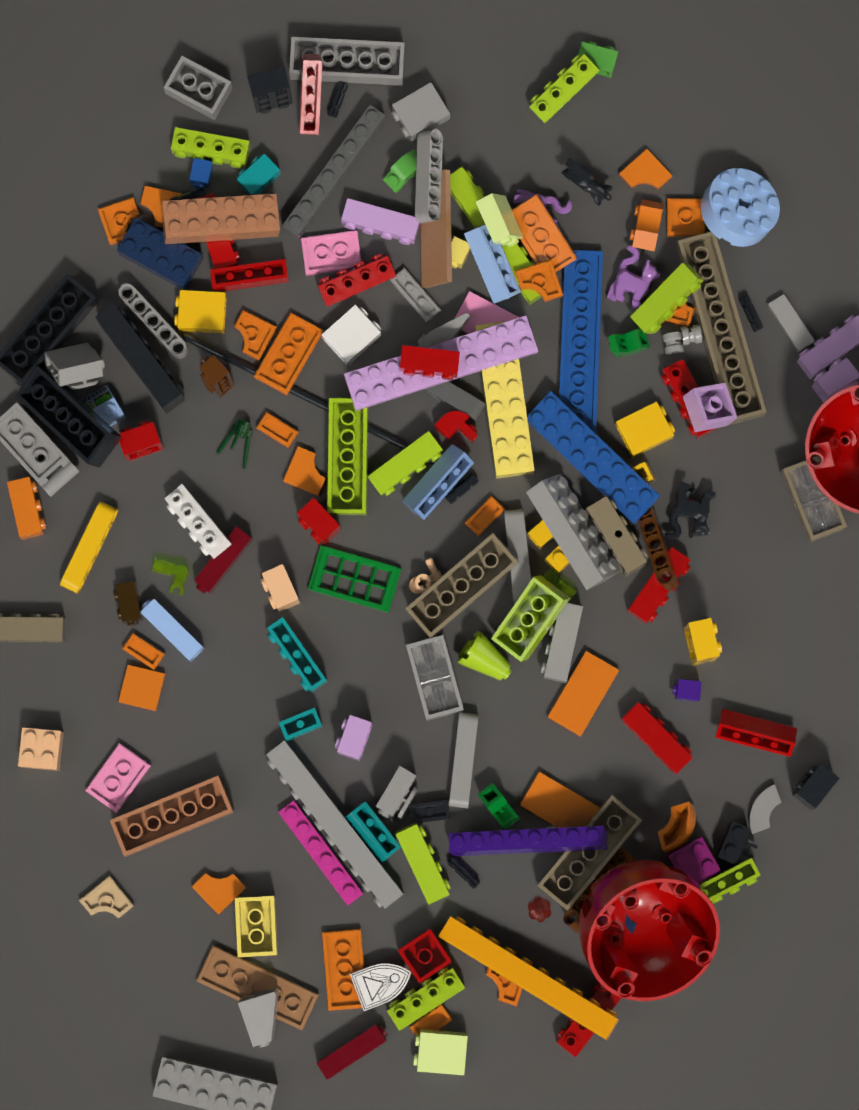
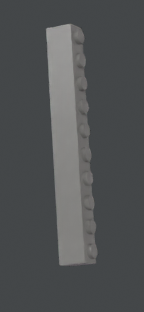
(334, 824)

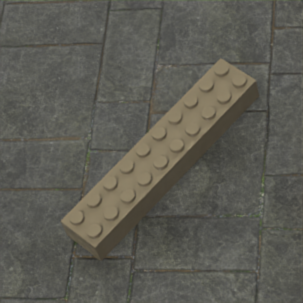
(722, 326)

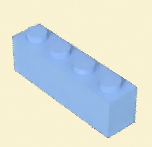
(492, 264)

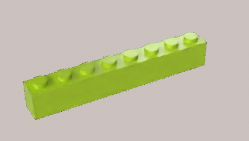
(466, 195)

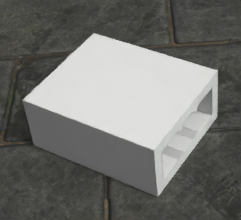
(352, 334)

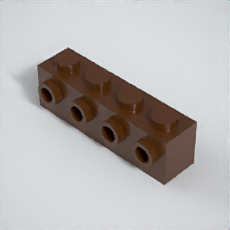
(215, 376)

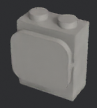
(420, 112)
(75, 366)
(397, 794)

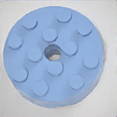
(740, 207)

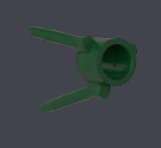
(240, 430)

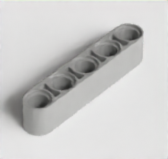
(428, 176)
(148, 313)
(518, 546)
(463, 760)

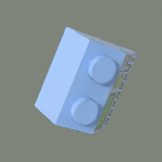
(105, 405)

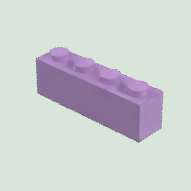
(380, 221)
(830, 349)

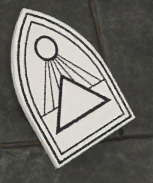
(379, 983)

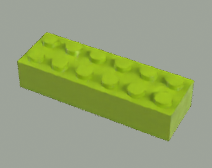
(347, 458)

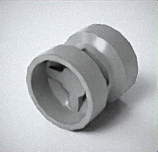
(691, 334)
(673, 343)

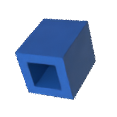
(201, 173)

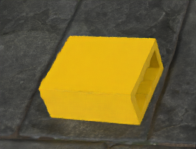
(201, 311)
(645, 429)

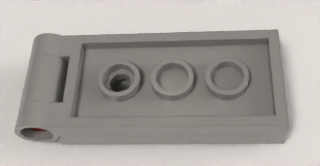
(28, 443)

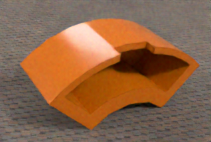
(647, 224)
(679, 827)

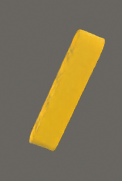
(89, 547)

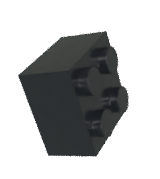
(815, 786)

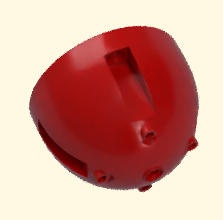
(839, 465)
(670, 934)

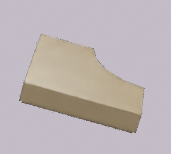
(108, 898)

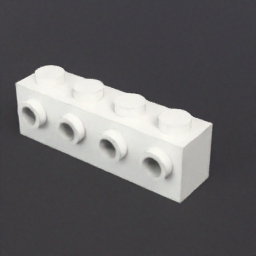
(197, 521)

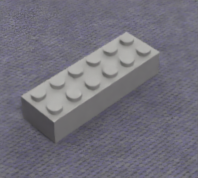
(351, 60)
(573, 531)
(211, 1087)

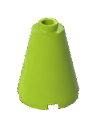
(484, 658)

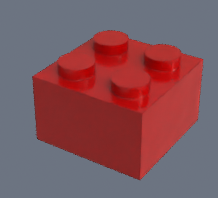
(140, 441)
(318, 521)
(424, 956)

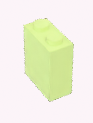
(499, 219)
(441, 1052)

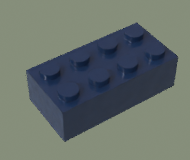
(170, 262)

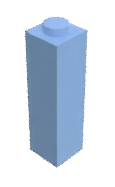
(171, 629)

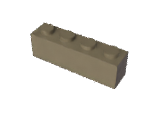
(32, 628)

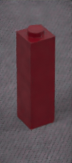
(217, 568)
(352, 1051)

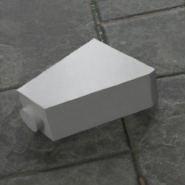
(260, 1015)

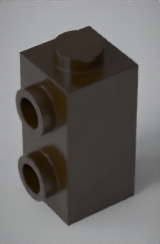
(129, 603)

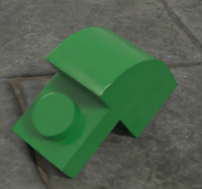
(628, 343)
(498, 806)

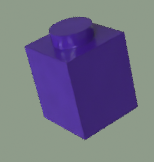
(687, 690)

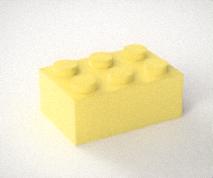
(256, 926)

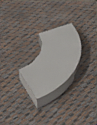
(762, 809)

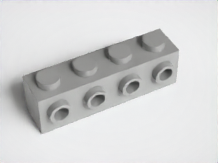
(562, 644)

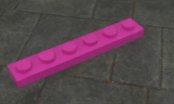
(320, 853)

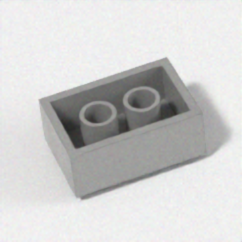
(198, 87)

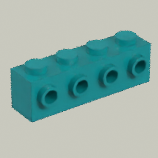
(295, 652)

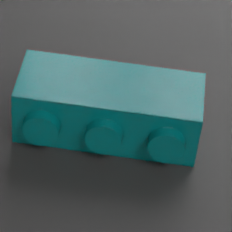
(373, 832)

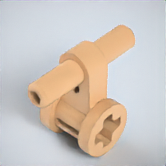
(425, 579)

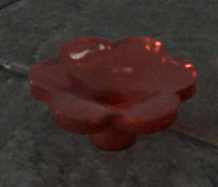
(535, 914)

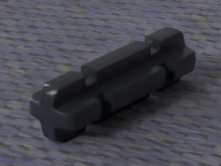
(337, 99)
(191, 195)
(751, 313)
(461, 488)
(463, 872)

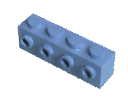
(438, 482)

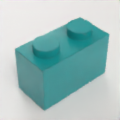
(258, 175)
(300, 724)

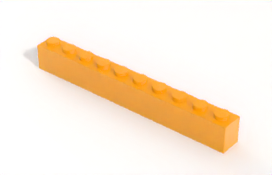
(529, 978)

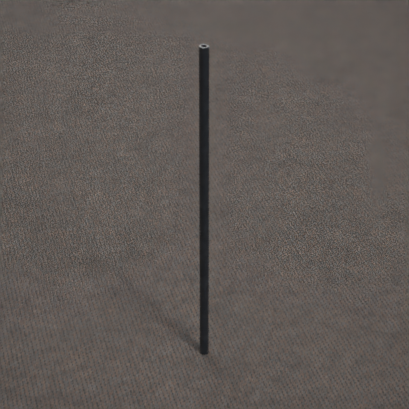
(295, 391)

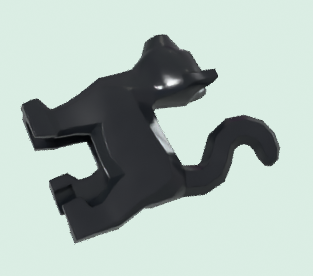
(587, 182)
(691, 509)

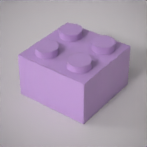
(839, 375)
(710, 407)
(354, 737)

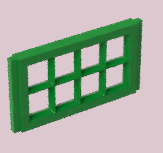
(389, 588)

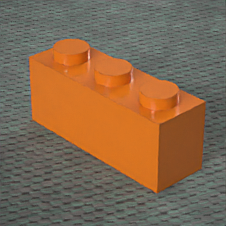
(26, 508)

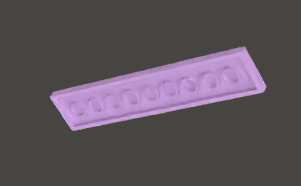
(477, 353)

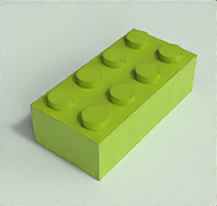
(530, 618)

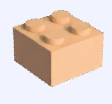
(280, 587)
(40, 749)

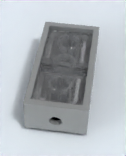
(434, 678)

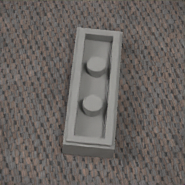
(415, 295)
(791, 323)

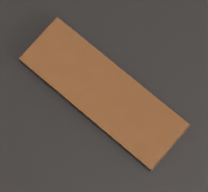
(436, 242)
(241, 978)

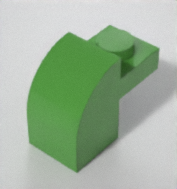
(402, 171)

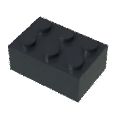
(270, 90)

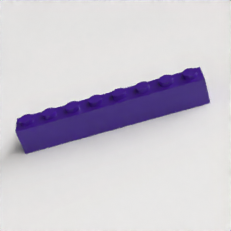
(528, 841)

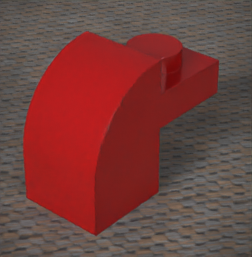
(454, 422)

